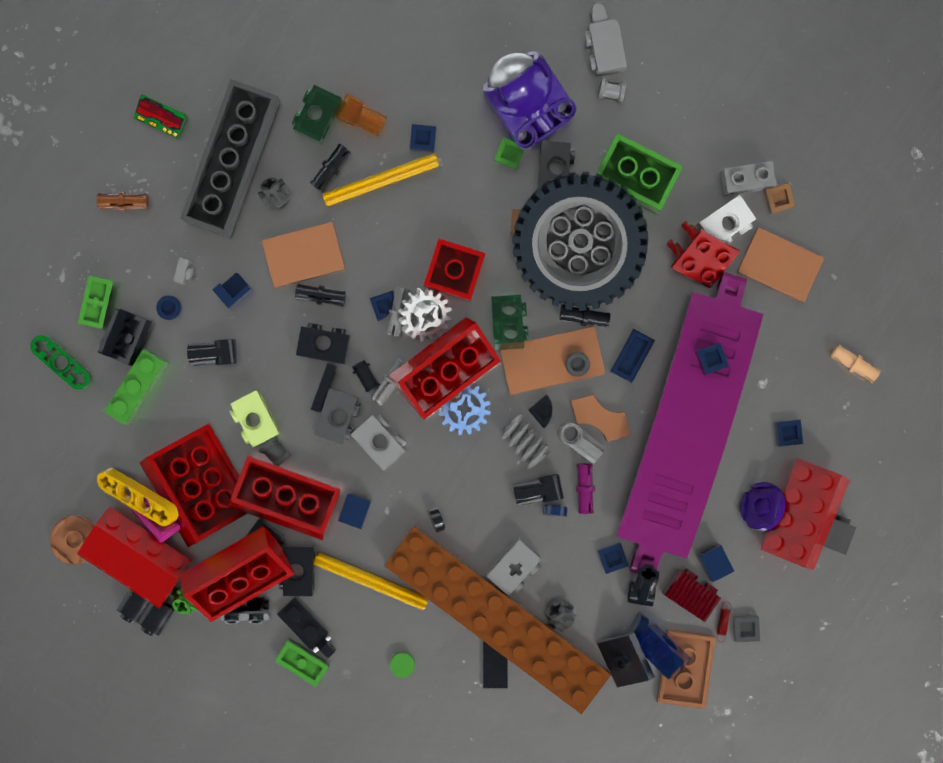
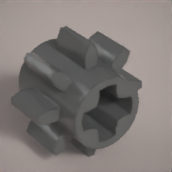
(274, 192)
(560, 615)

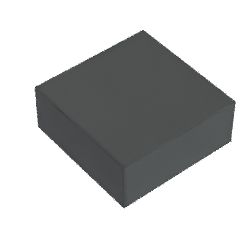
(746, 628)

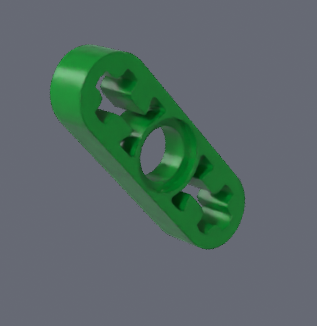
(51, 345)

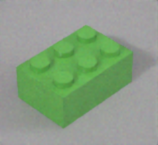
(640, 171)

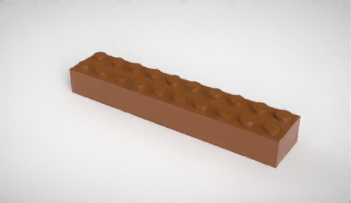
(497, 619)

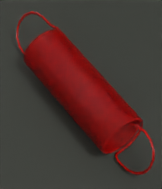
(723, 622)

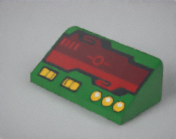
(160, 116)

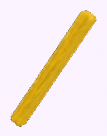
(380, 179)
(370, 581)

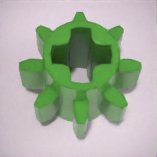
(180, 603)

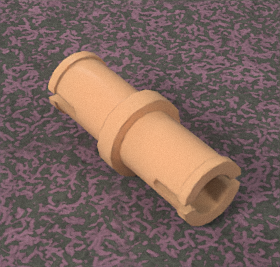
(855, 363)

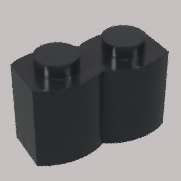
(152, 619)

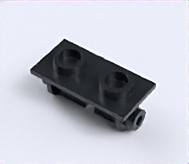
(254, 612)

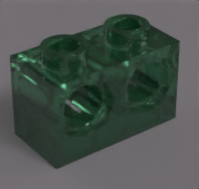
(504, 322)

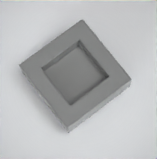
(184, 271)

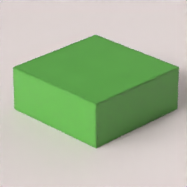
(509, 154)

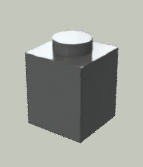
(840, 535)

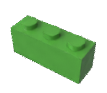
(136, 387)

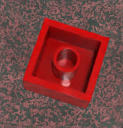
(454, 269)

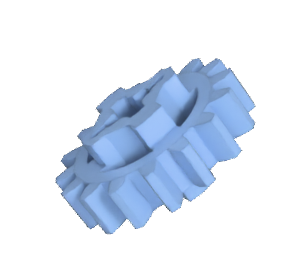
(475, 410)

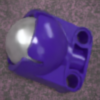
(527, 97)

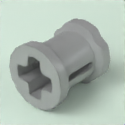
(611, 89)

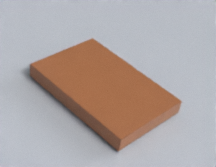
(303, 254)
(780, 265)
(691, 684)

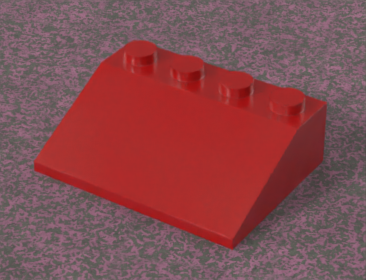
(198, 481)

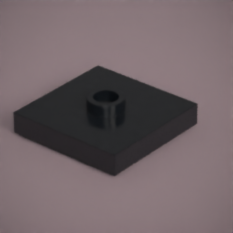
(625, 660)

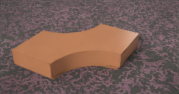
(611, 424)

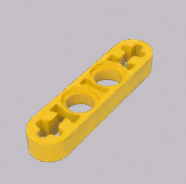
(160, 510)

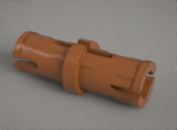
(122, 201)

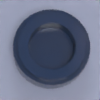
(169, 307)
(554, 510)
(639, 625)

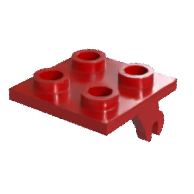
(704, 257)

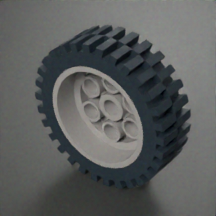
(554, 273)

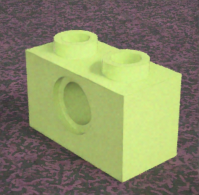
(256, 404)

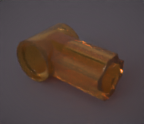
(355, 112)

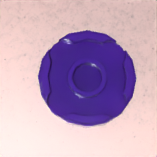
(763, 506)

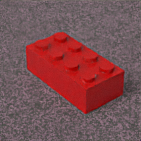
(284, 498)
(811, 507)

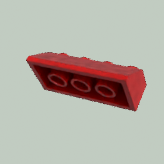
(445, 367)
(134, 557)
(236, 574)

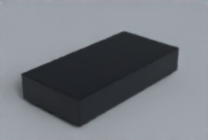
(325, 384)
(494, 668)

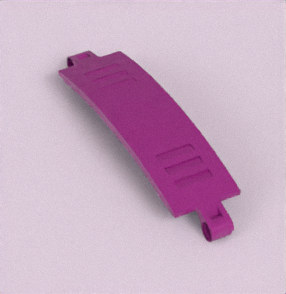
(690, 426)

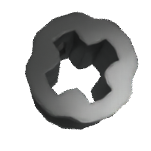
(274, 452)

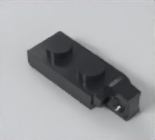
(306, 627)

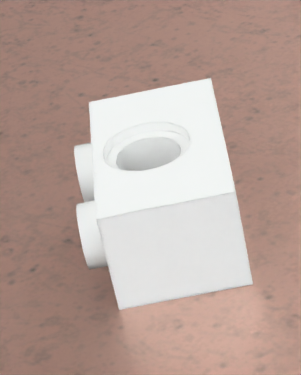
(735, 210)

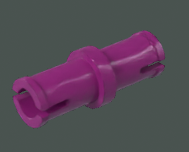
(585, 488)

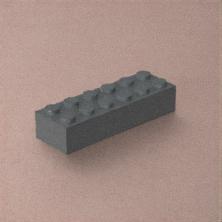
(230, 158)

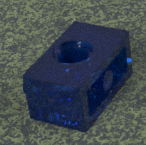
(663, 651)

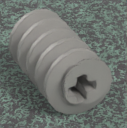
(525, 441)

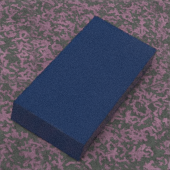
(632, 355)

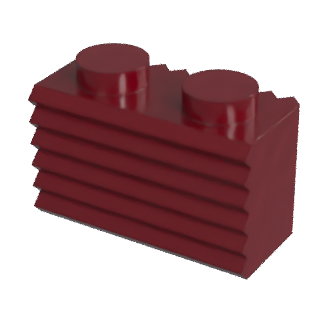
(692, 595)

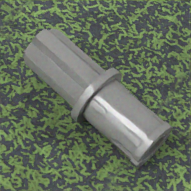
(395, 327)
(387, 386)

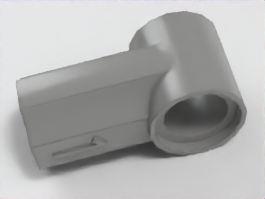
(582, 443)

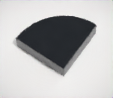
(542, 411)

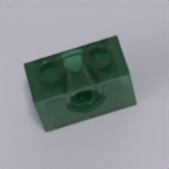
(316, 129)

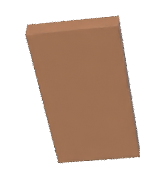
(543, 360)

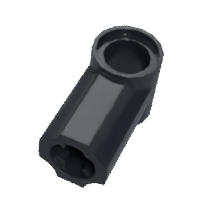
(219, 353)
(544, 489)
(643, 588)

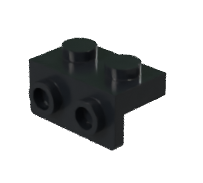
(124, 336)

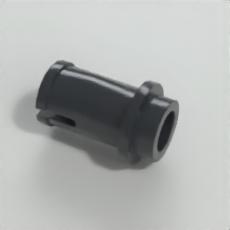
(365, 375)

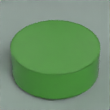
(402, 664)

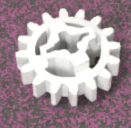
(430, 304)

